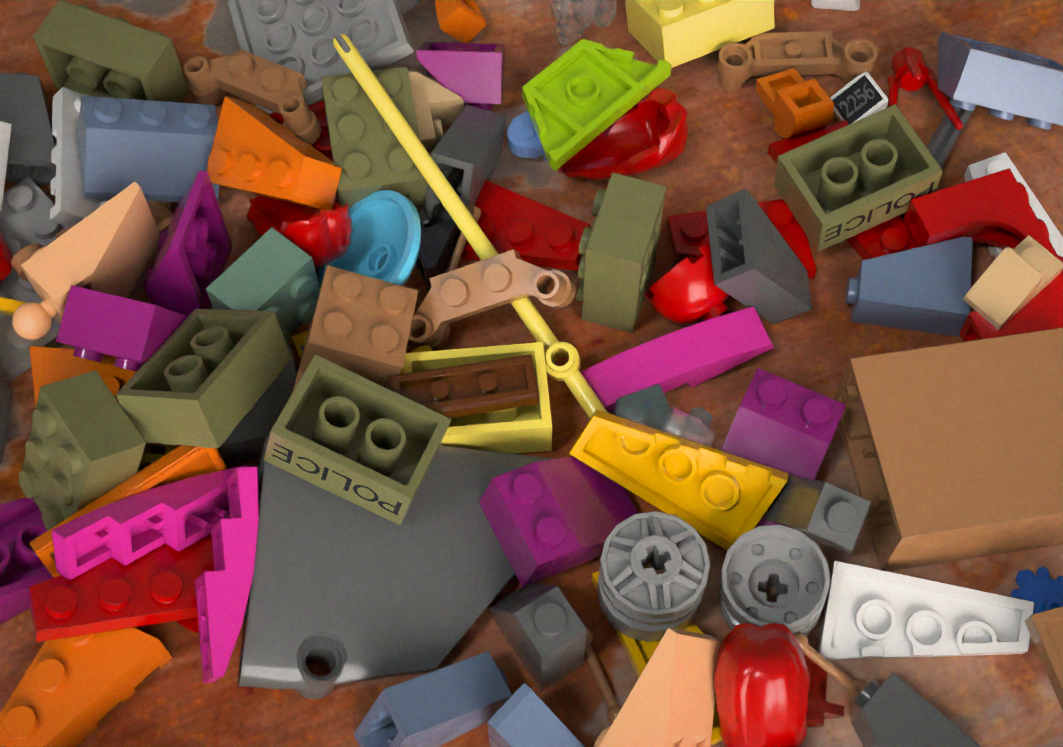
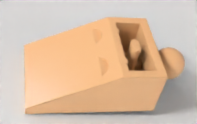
(97, 254)
(671, 698)

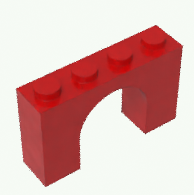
(994, 213)

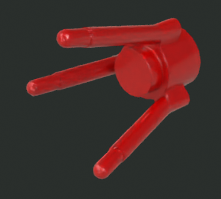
(911, 74)

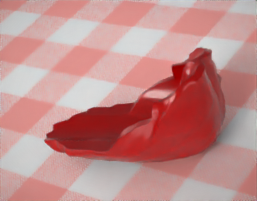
(637, 142)
(318, 232)
(761, 687)

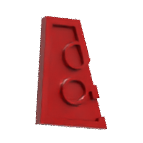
(535, 230)
(691, 232)

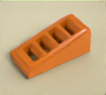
(460, 18)

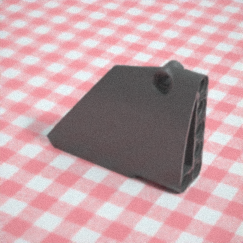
(362, 589)

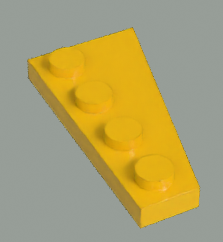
(683, 478)

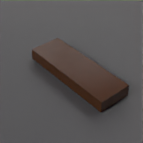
(472, 386)

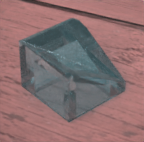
(644, 407)

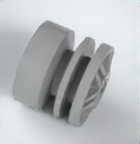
(776, 559)
(639, 599)

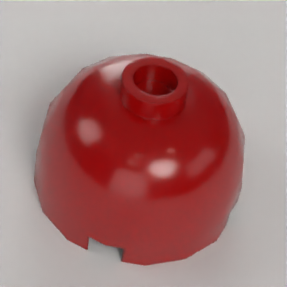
(688, 291)

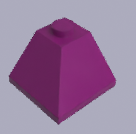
(467, 69)

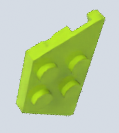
(585, 95)

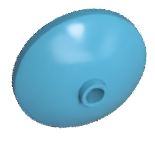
(383, 238)

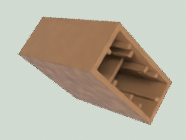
(958, 447)

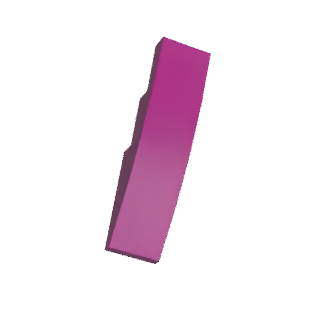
(681, 357)
(140, 523)
(225, 591)

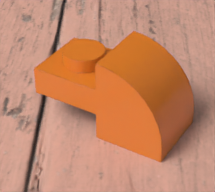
(795, 103)

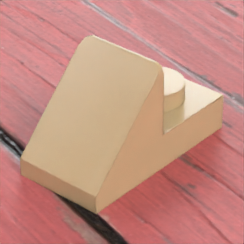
(434, 108)
(1013, 281)

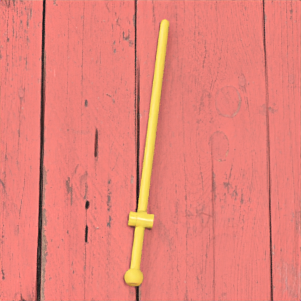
(470, 229)

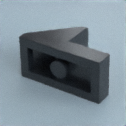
(435, 247)

